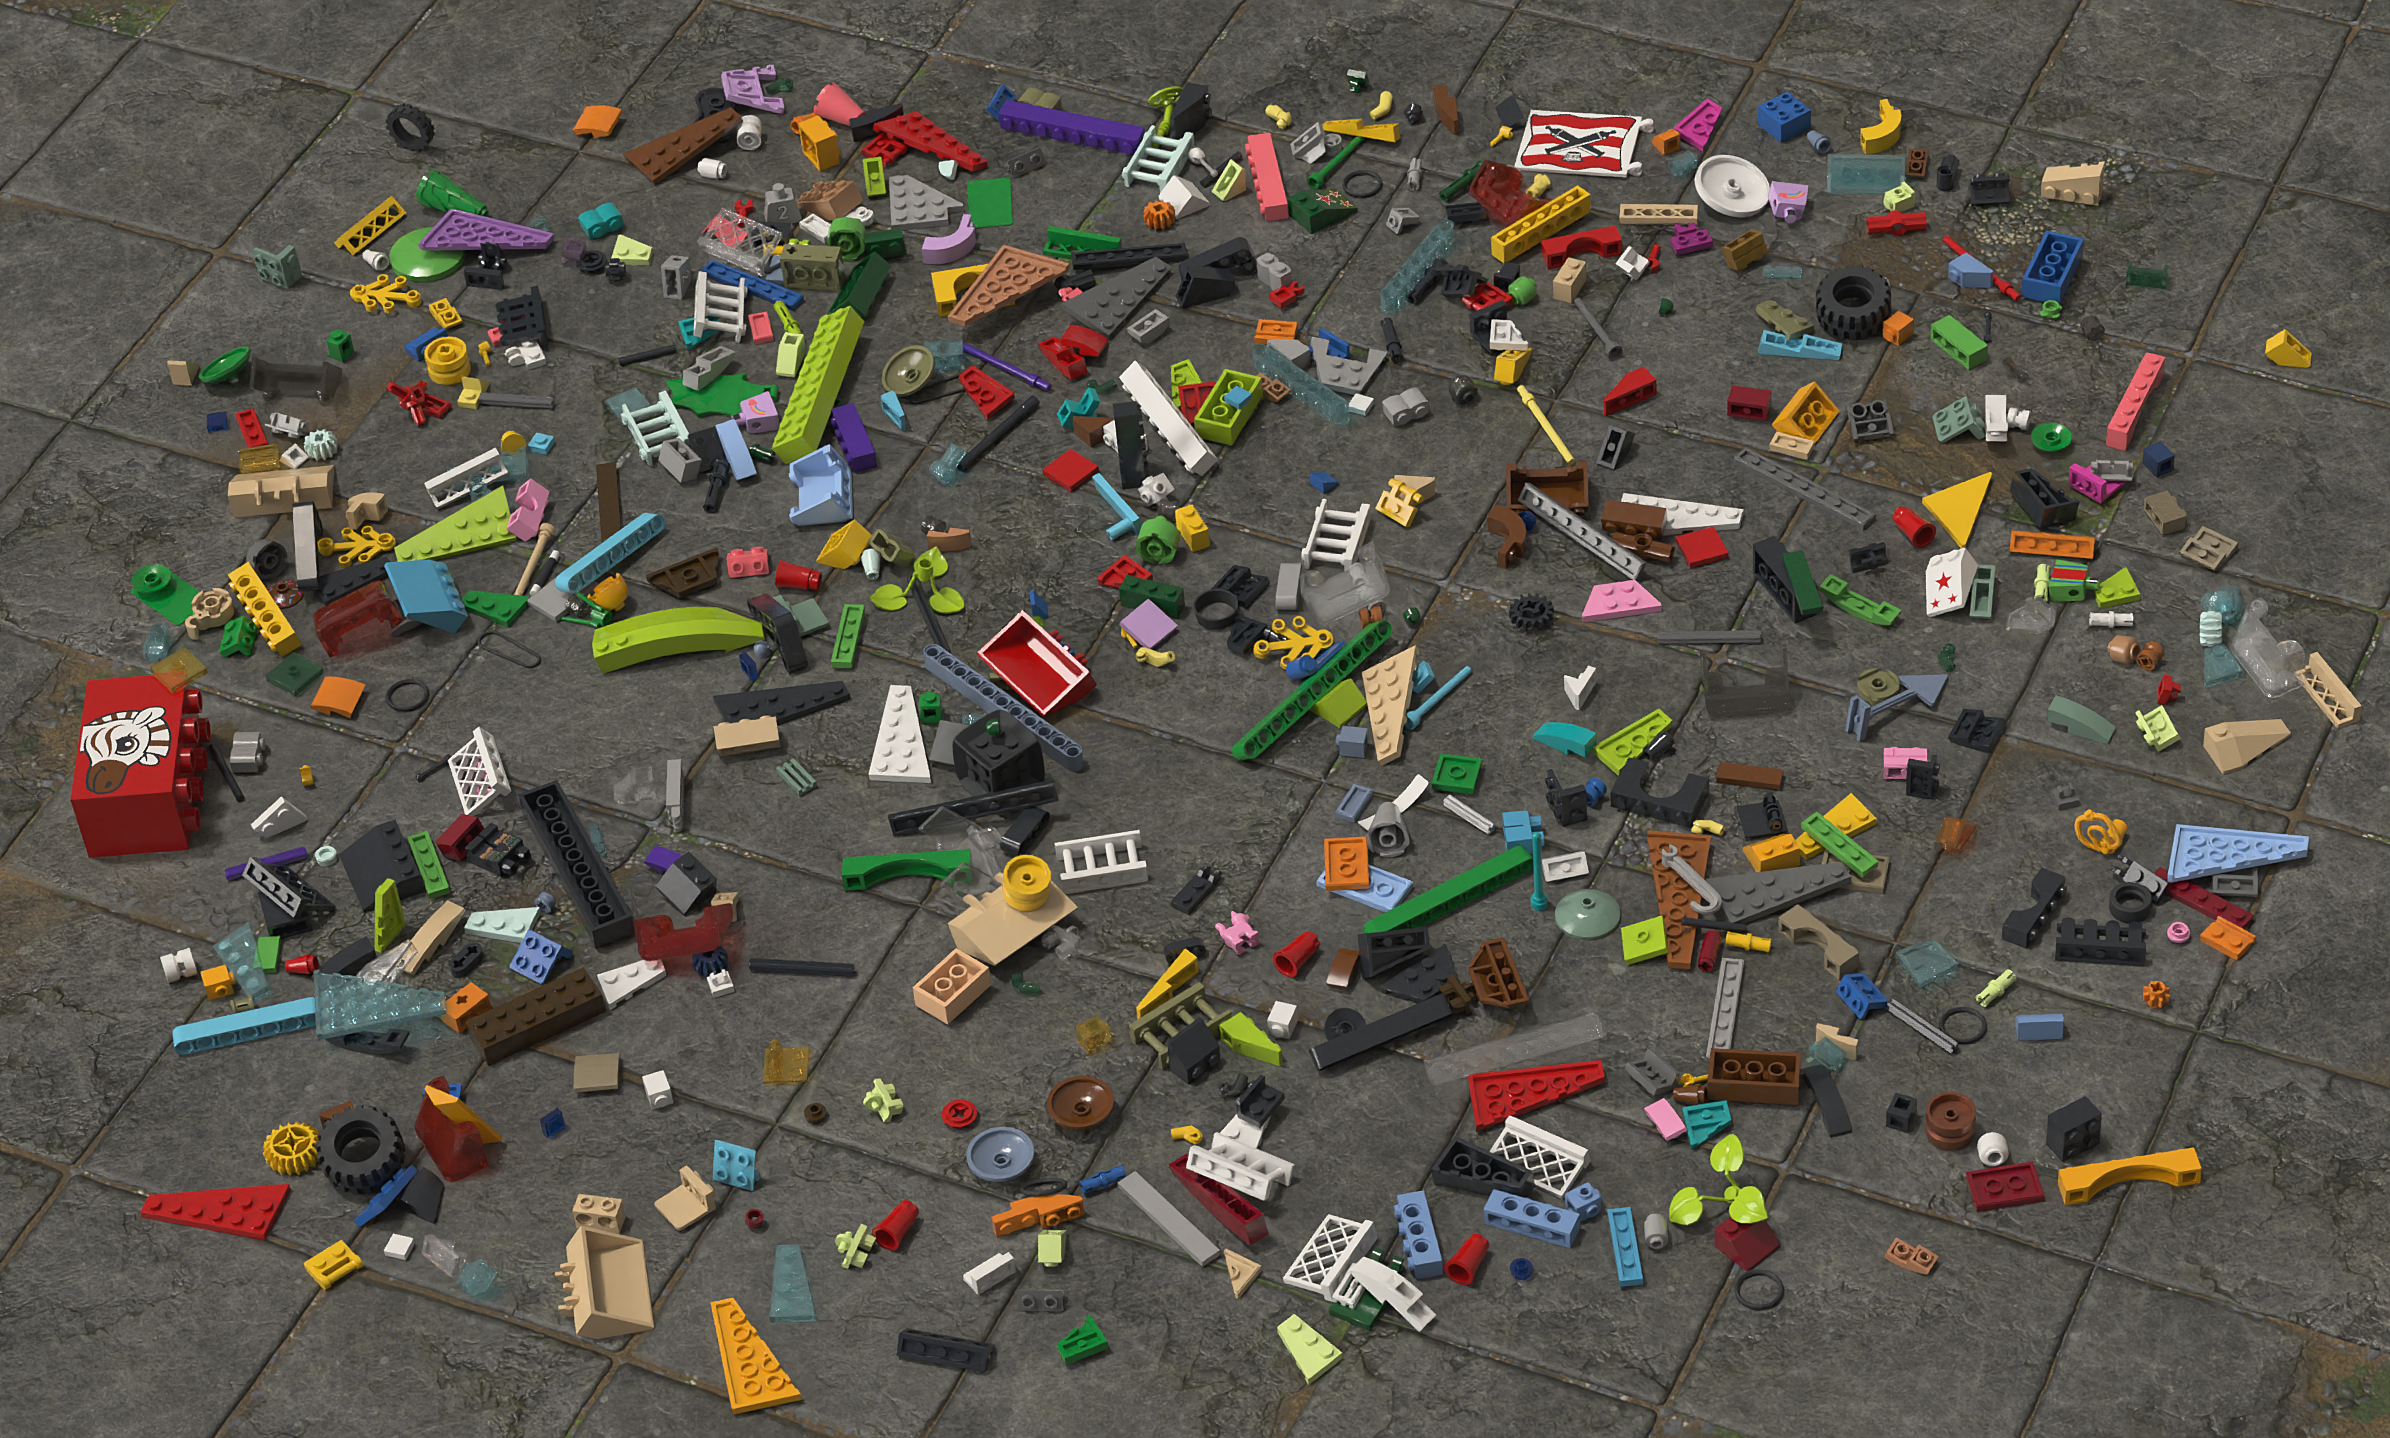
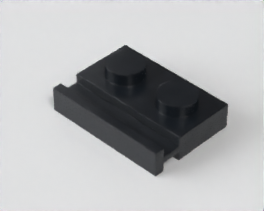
(1465, 212)

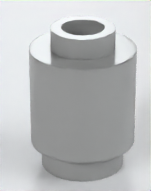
(1656, 1231)

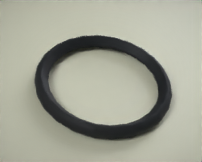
(1362, 194)
(410, 707)
(1968, 1009)
(1044, 1192)
(1758, 1271)

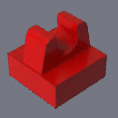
(2167, 690)

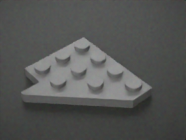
(919, 205)

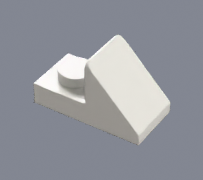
(1580, 688)

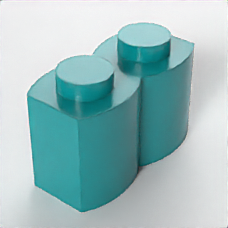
(601, 220)

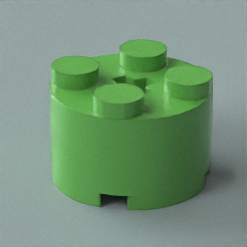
(849, 235)
(1157, 540)

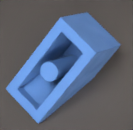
(1970, 272)

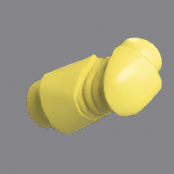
(1279, 115)
(1541, 183)

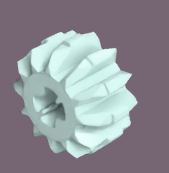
(321, 444)
(2210, 628)

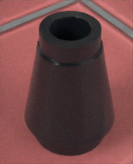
(1659, 745)

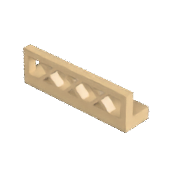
(1658, 214)
(2334, 691)

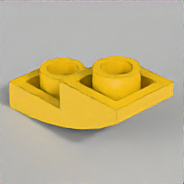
(445, 314)

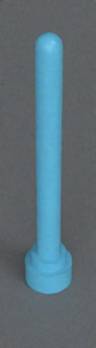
(1414, 717)

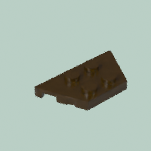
(688, 575)

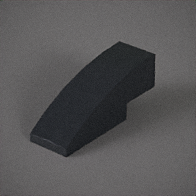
(862, 126)
(350, 959)

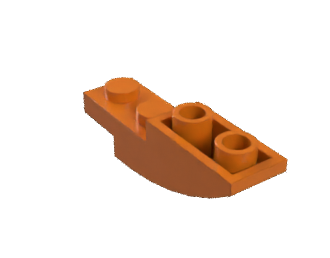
(1046, 1210)

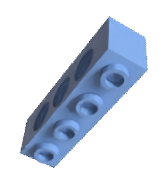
(1531, 1218)
(1419, 1235)

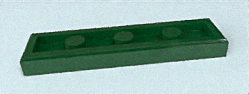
(1802, 582)

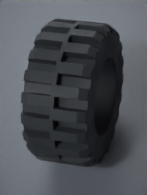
(1853, 283)
(353, 1125)

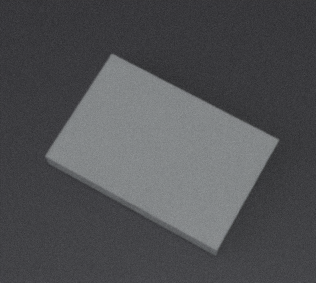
(552, 601)

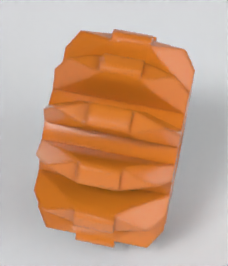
(1159, 215)

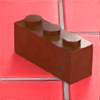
(1634, 519)

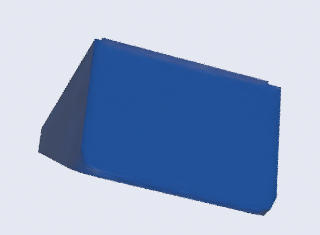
(1322, 481)
(1038, 605)

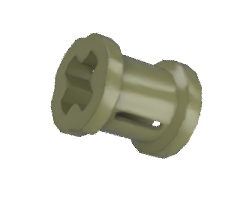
(242, 1005)

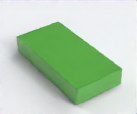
(269, 952)

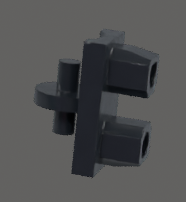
(1868, 556)

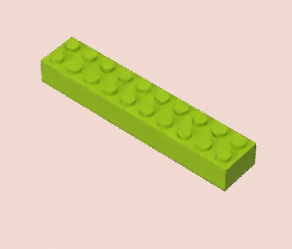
(818, 385)

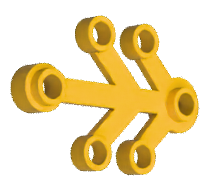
(362, 293)
(380, 543)
(1295, 642)

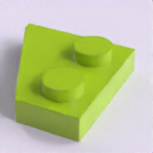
(2117, 590)

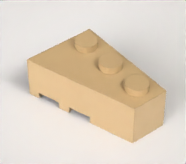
(2074, 184)

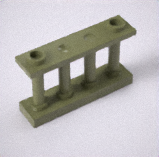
(1169, 1012)

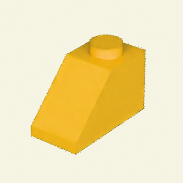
(2287, 351)

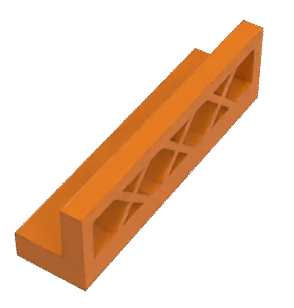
(2052, 544)

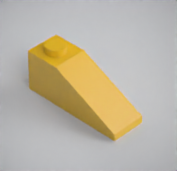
(1510, 365)

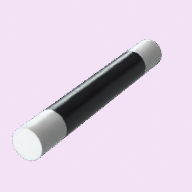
(545, 572)

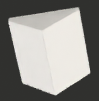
(1183, 196)

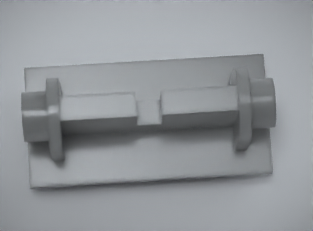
(280, 423)
(2118, 472)

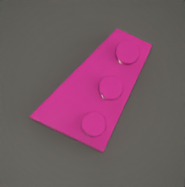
(1699, 124)

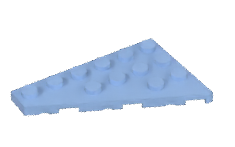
(2211, 851)

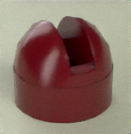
(754, 1213)

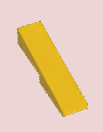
(1355, 127)
(1178, 973)

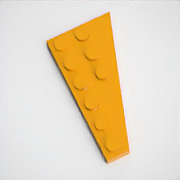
(749, 1366)

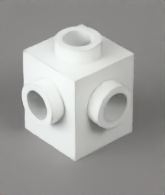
(1155, 489)

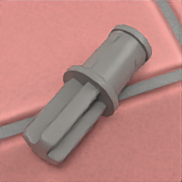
(1414, 174)

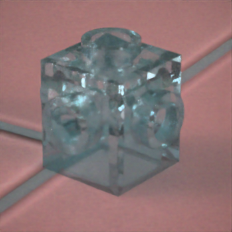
(476, 1277)

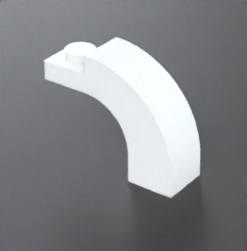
(1995, 418)

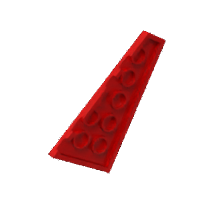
(928, 137)
(232, 1211)

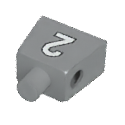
(781, 205)
(676, 270)

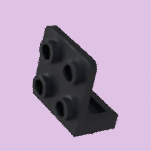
(1568, 804)

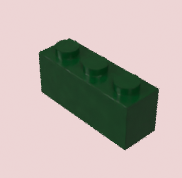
(1166, 597)

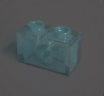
(947, 353)

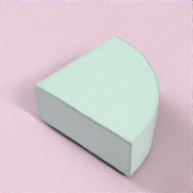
(948, 168)

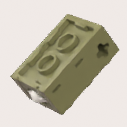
(812, 267)

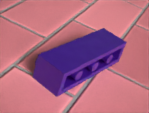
(853, 438)

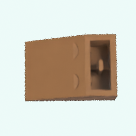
(831, 199)

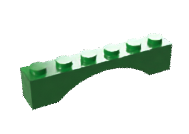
(865, 871)

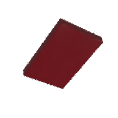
(2004, 1186)

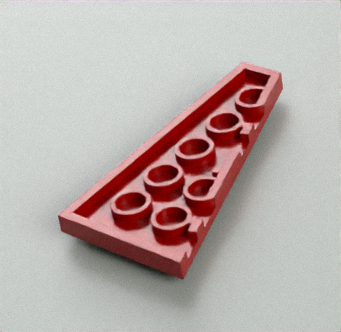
(1523, 1090)

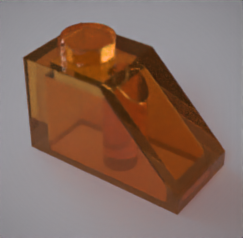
(1955, 833)

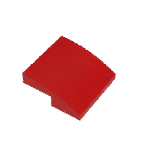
(1089, 341)

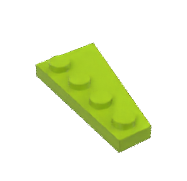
(1631, 740)

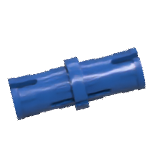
(1102, 1179)

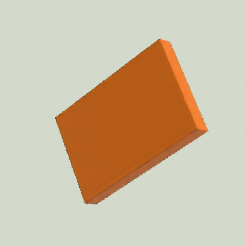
(1346, 863)

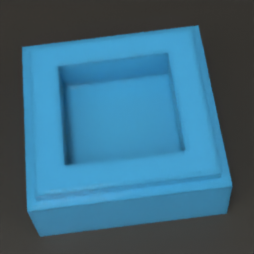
(1238, 397)

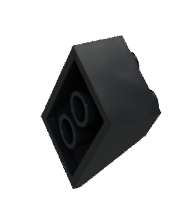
(1191, 110)

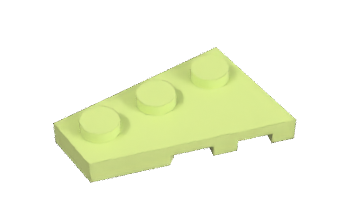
(1310, 1350)

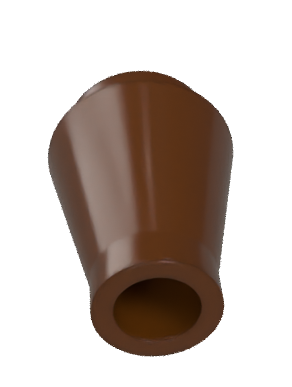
(1691, 1094)

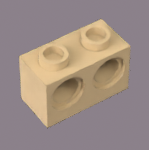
(599, 1213)

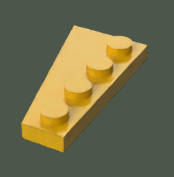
(1848, 816)

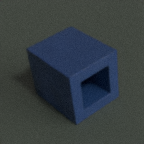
(2158, 459)

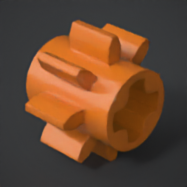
(2156, 994)

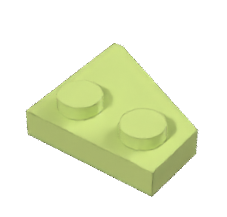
(632, 251)

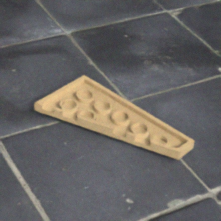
(1388, 696)

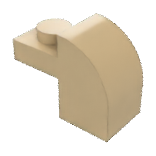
(365, 506)

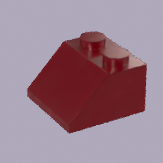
(1745, 1242)

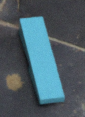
(1807, 347)

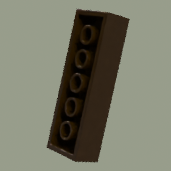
(535, 1016)

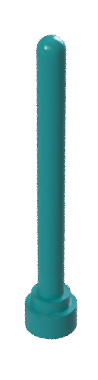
(1539, 899)

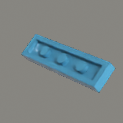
(1625, 1246)

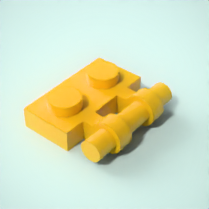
(1396, 508)

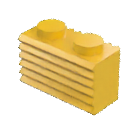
(1192, 528)

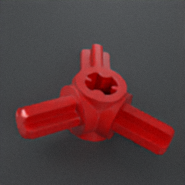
(411, 399)

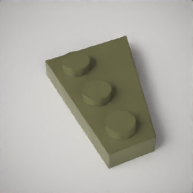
(1784, 320)

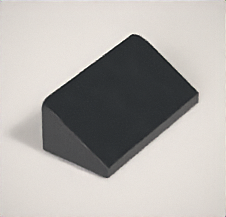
(1510, 113)

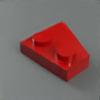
(1117, 572)

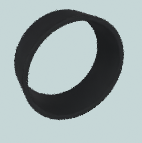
(1211, 596)

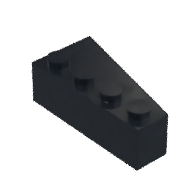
(1130, 444)
(1480, 1171)

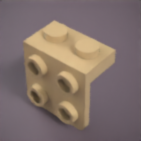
(688, 1201)

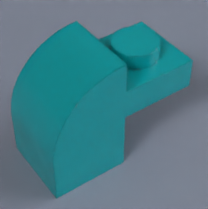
(1084, 408)

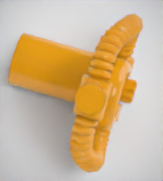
(2111, 838)

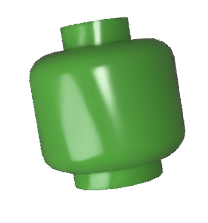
(1522, 290)

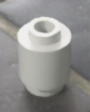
(712, 168)

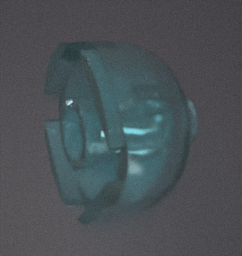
(2226, 601)

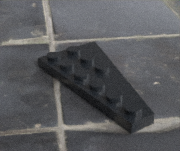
(782, 703)

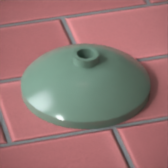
(1587, 914)

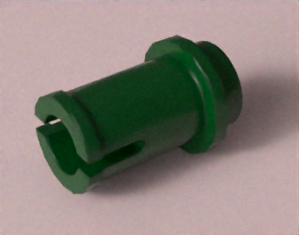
(761, 453)

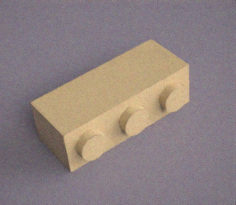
(746, 736)

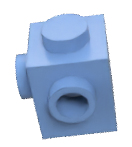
(1584, 1201)

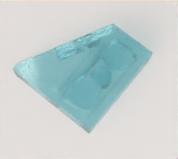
(2220, 666)

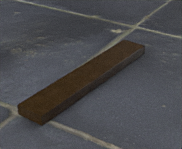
(608, 499)

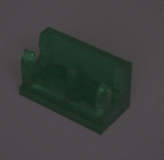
(2146, 277)

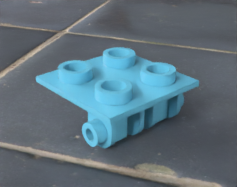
(735, 1165)

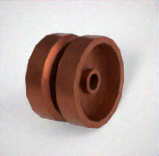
(1950, 1120)

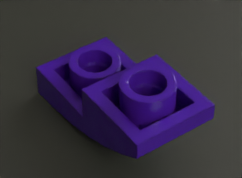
(661, 858)

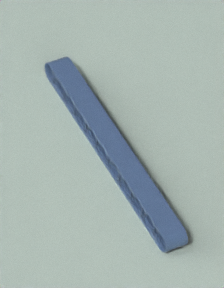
(992, 698)

